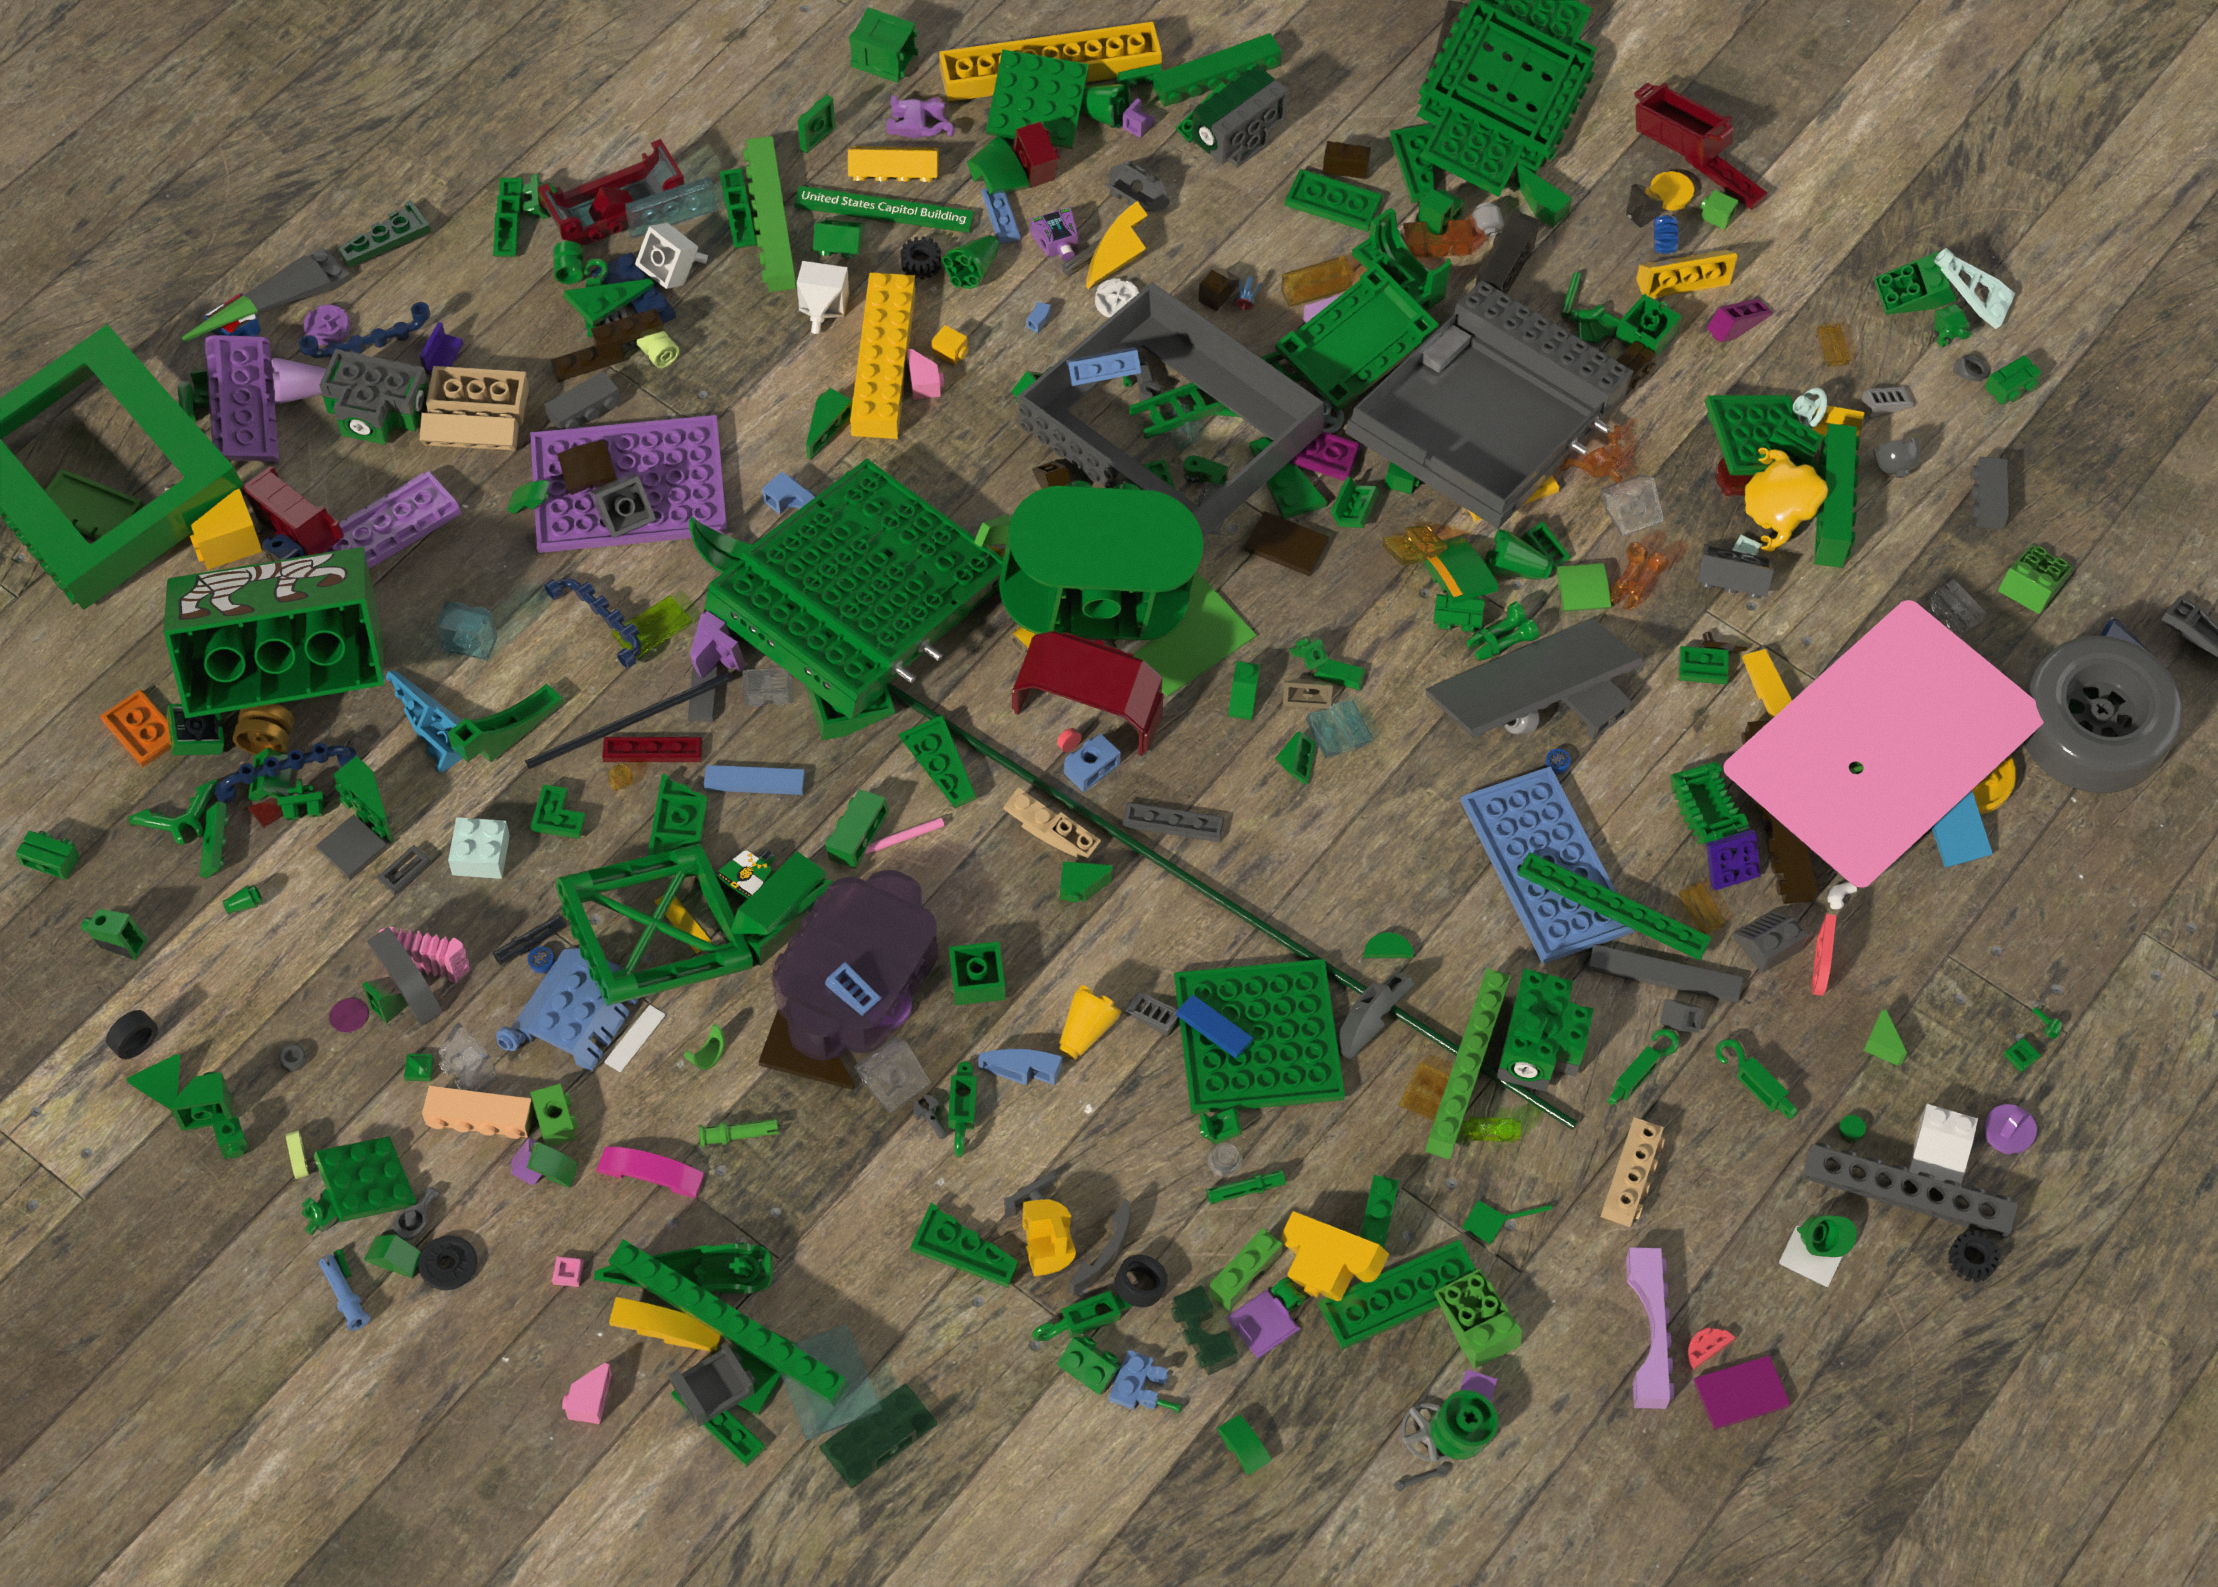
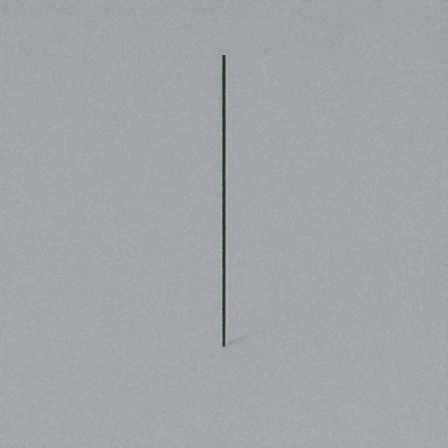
(1219, 898)

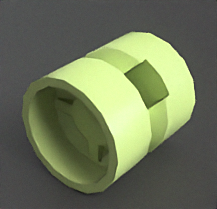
(660, 348)

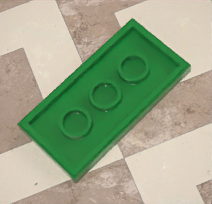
(1333, 200)

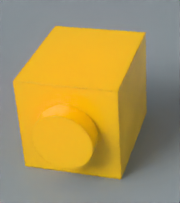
(950, 345)

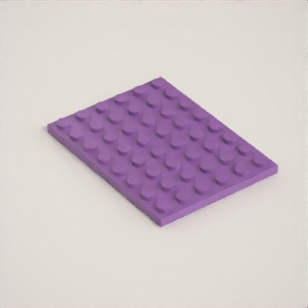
(676, 467)

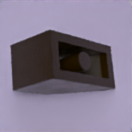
(1217, 288)
(1051, 474)

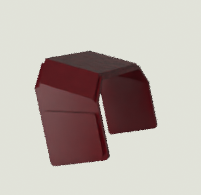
(1094, 677)

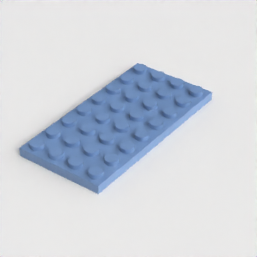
(1538, 819)

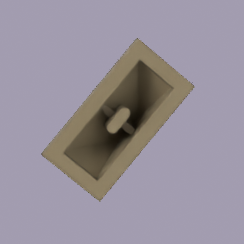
(1307, 693)

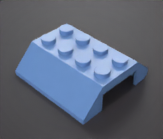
(571, 1010)

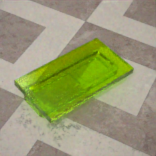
(656, 624)

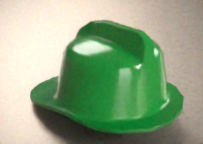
(1828, 1235)

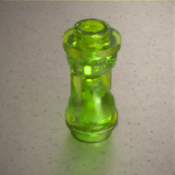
(1503, 1128)

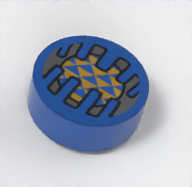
(1558, 760)
(540, 959)

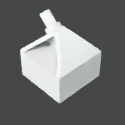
(668, 255)
(822, 292)

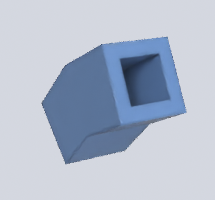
(1039, 317)

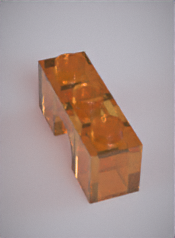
(1455, 242)

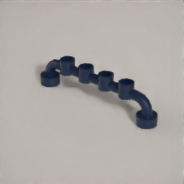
(419, 311)
(599, 607)
(296, 760)

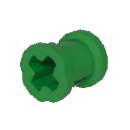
(1288, 1294)

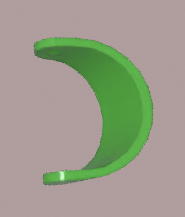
(710, 1052)

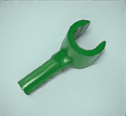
(2053, 1026)

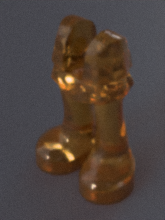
(1637, 556)

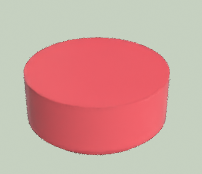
(1069, 739)

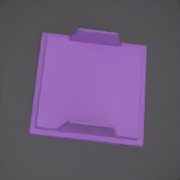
(1263, 1323)

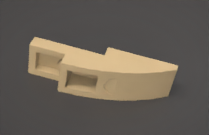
(1052, 828)

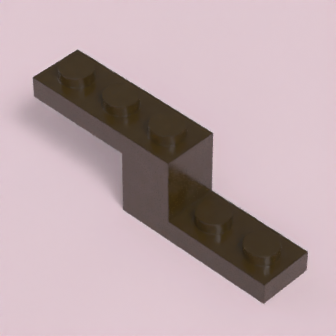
(607, 344)

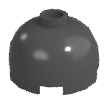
(1898, 457)

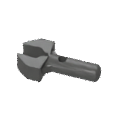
(930, 1115)

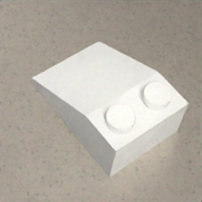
(1942, 1144)

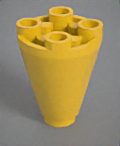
(1086, 1021)

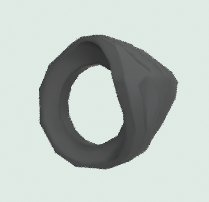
(1961, 369)

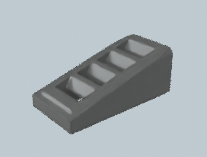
(1157, 1025)

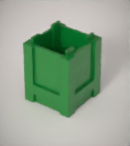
(883, 44)

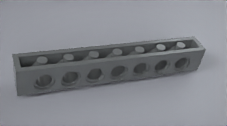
(1972, 1217)

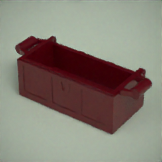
(1681, 123)
(291, 514)

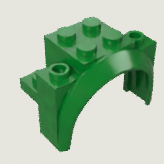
(1391, 253)

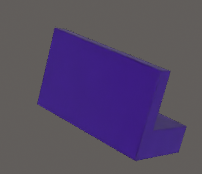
(440, 349)

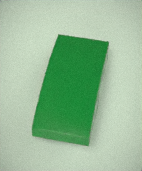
(528, 496)
(552, 1164)
(1244, 1442)

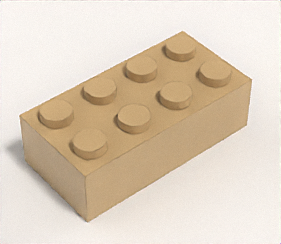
(478, 391)

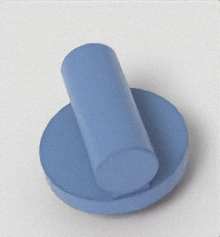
(509, 1038)

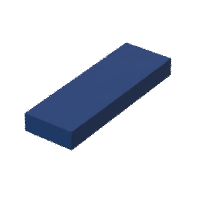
(1214, 1026)

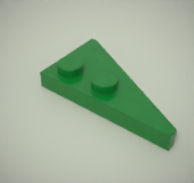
(603, 300)

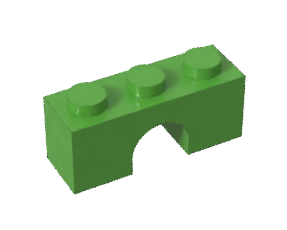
(1254, 1258)

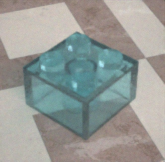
(466, 630)

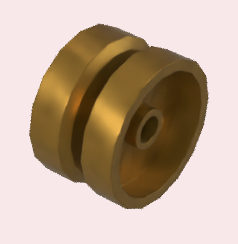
(263, 728)

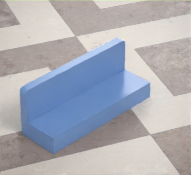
(1104, 366)

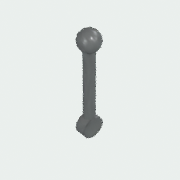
(1441, 1472)

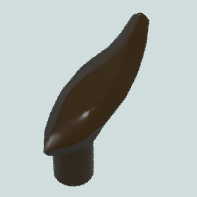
(1710, 643)

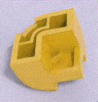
(1047, 1236)

